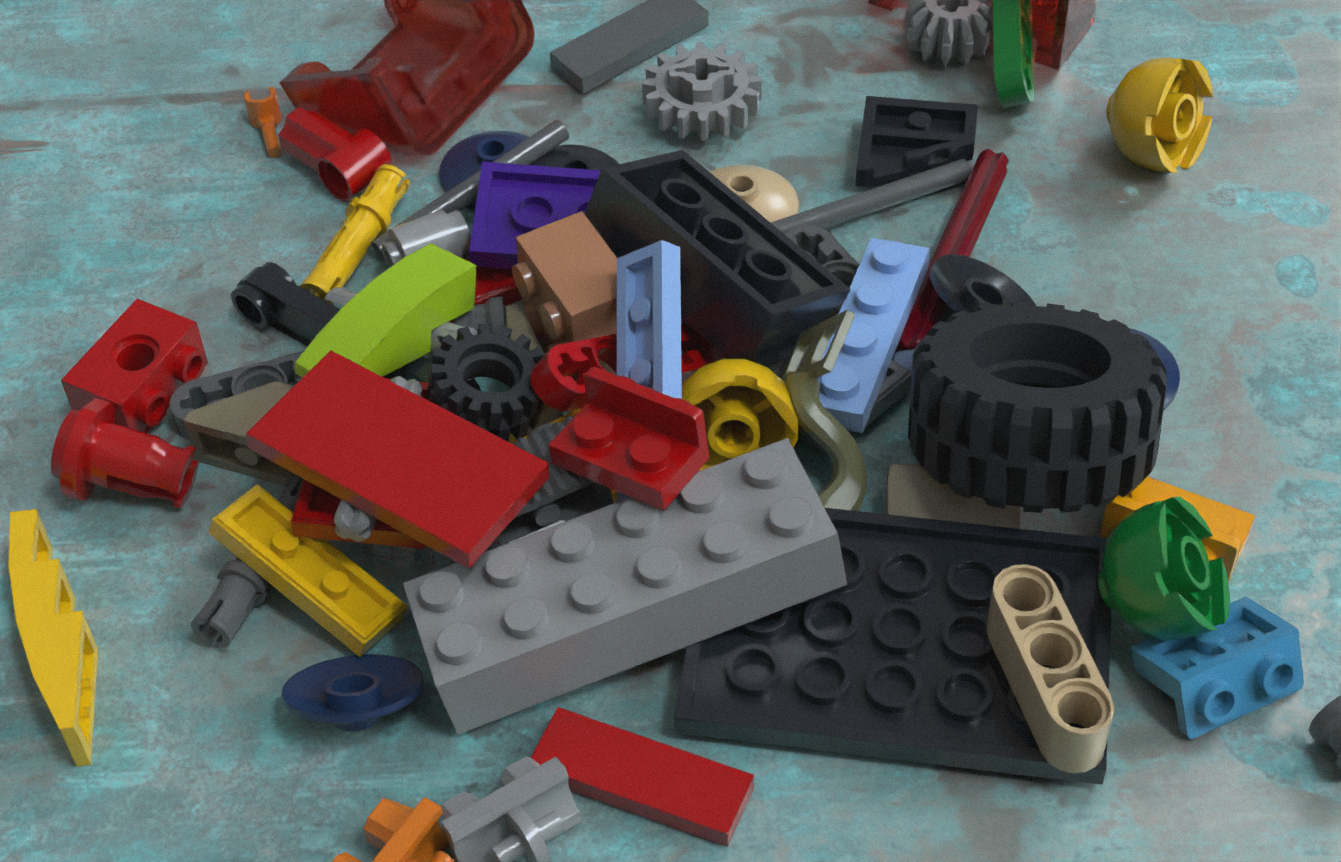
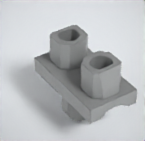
(515, 818)

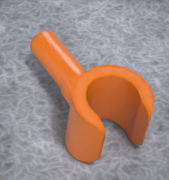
(265, 115)

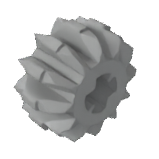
(949, 29)

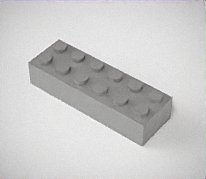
(624, 586)

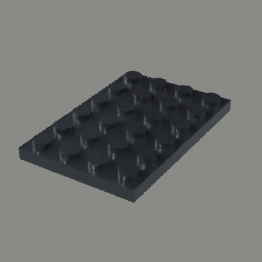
(897, 653)

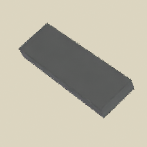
(627, 41)

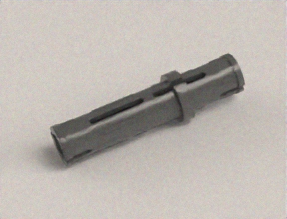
(237, 590)

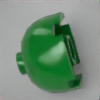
(1162, 574)

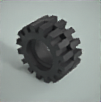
(493, 358)

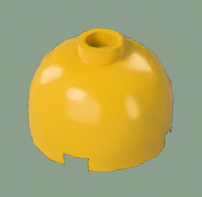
(1159, 113)
(741, 407)

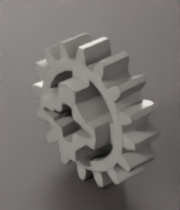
(702, 90)

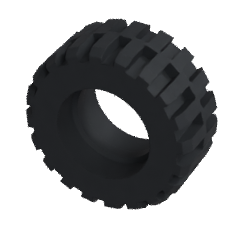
(1036, 406)

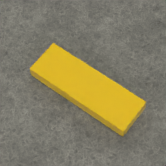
(308, 571)

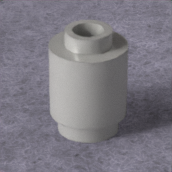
(441, 229)

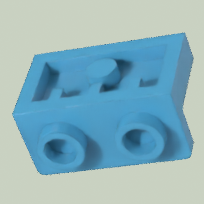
(1227, 670)

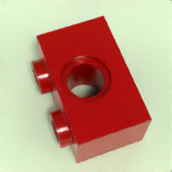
(138, 365)

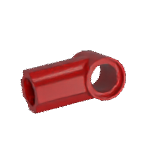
(342, 159)

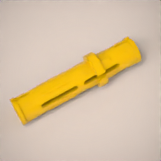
(364, 221)

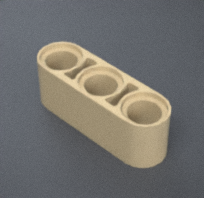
(1047, 696)

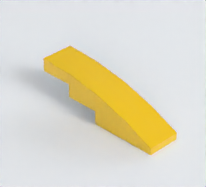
(53, 634)

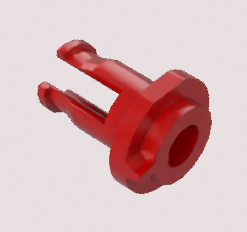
(104, 454)

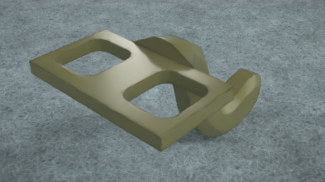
(849, 475)

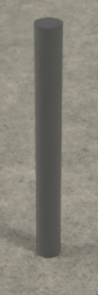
(466, 191)
(879, 197)

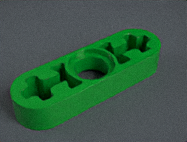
(1013, 52)

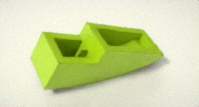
(396, 313)

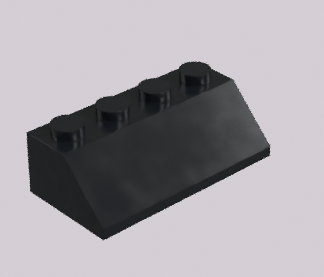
(738, 272)

